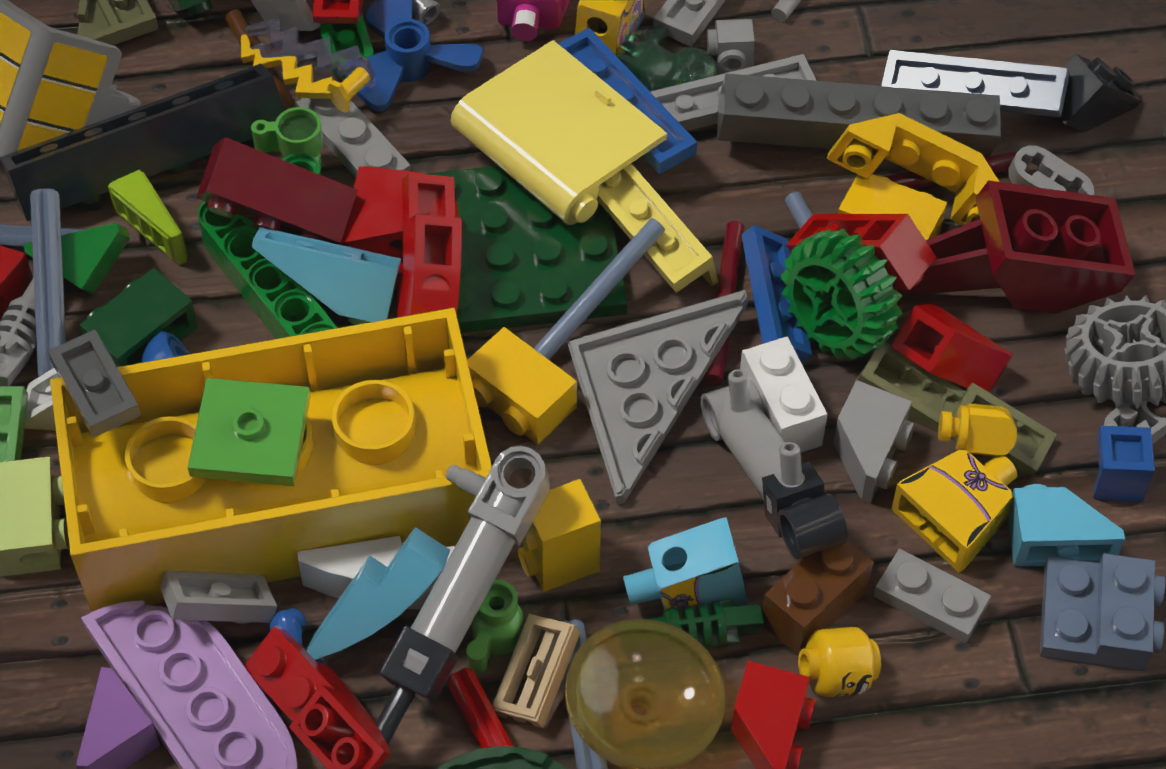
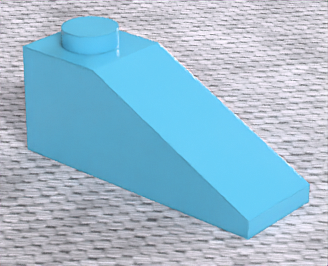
(341, 277)

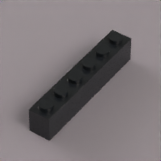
(148, 138)

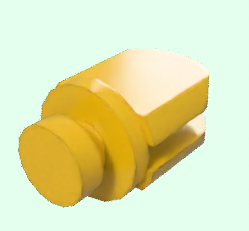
(979, 429)

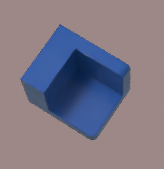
(1124, 463)

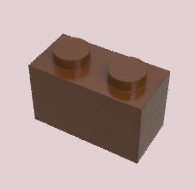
(815, 594)

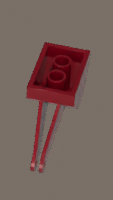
(1037, 246)

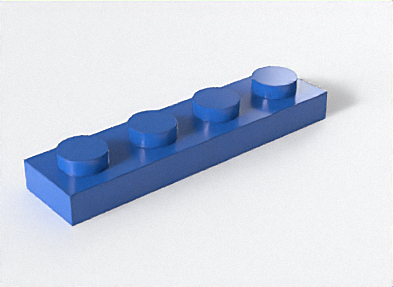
(607, 66)

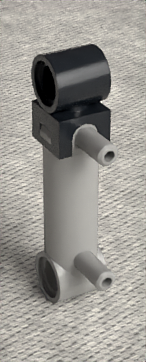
(790, 490)

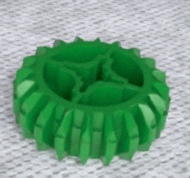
(841, 293)

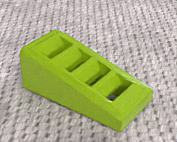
(143, 209)

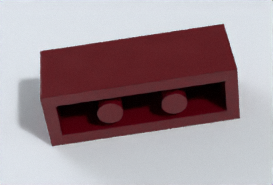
(274, 193)

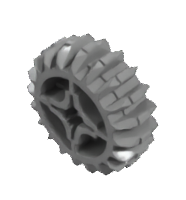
(1120, 351)

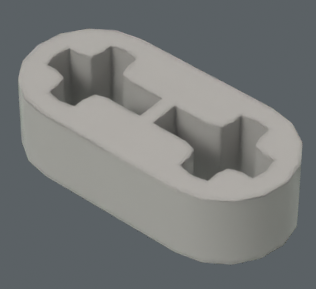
(1051, 171)

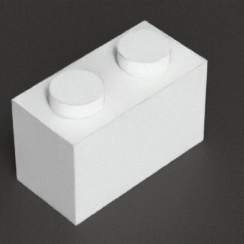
(786, 392)

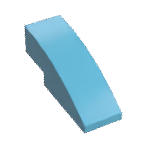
(380, 594)

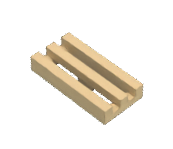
(543, 673)

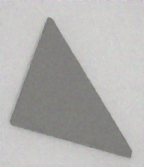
(644, 376)

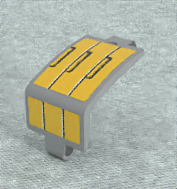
(52, 81)

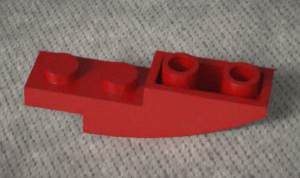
(429, 246)
(318, 703)

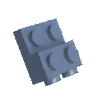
(1102, 611)

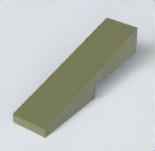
(932, 394)

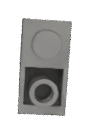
(868, 435)

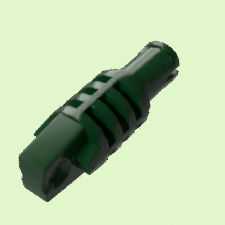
(715, 623)

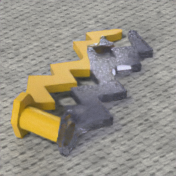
(292, 52)

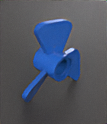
(408, 52)

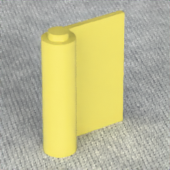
(556, 129)

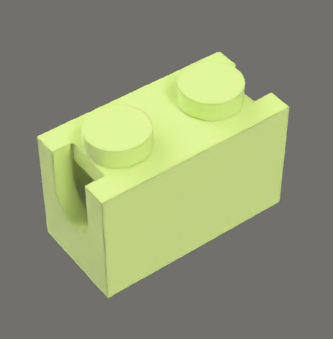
(31, 517)

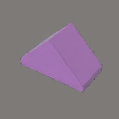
(116, 727)

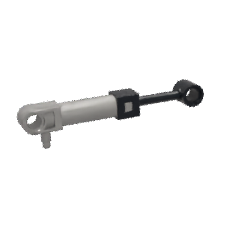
(498, 520)

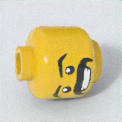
(840, 661)

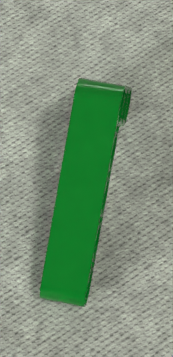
(264, 286)

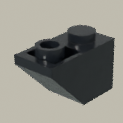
(1096, 93)

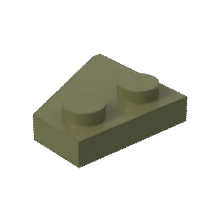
(115, 20)

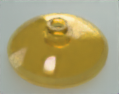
(648, 667)

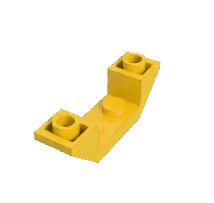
(920, 151)

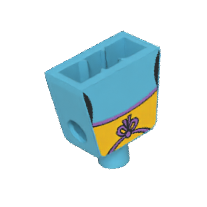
(690, 569)

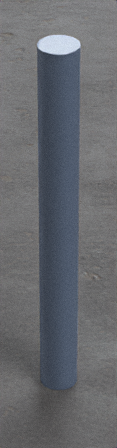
(599, 288)

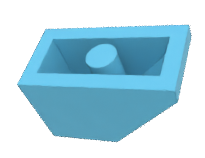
(1058, 525)

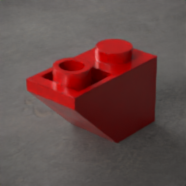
(951, 348)
(769, 713)

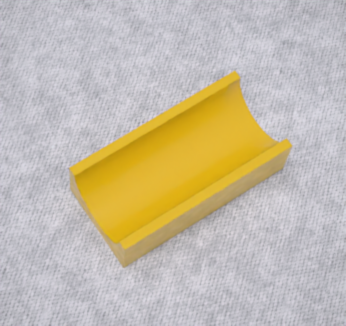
(378, 437)

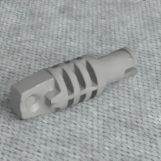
(17, 335)

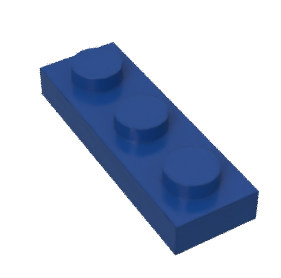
(765, 263)

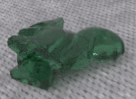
(660, 68)

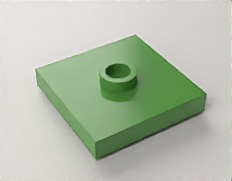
(249, 432)

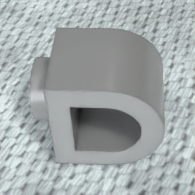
(732, 44)

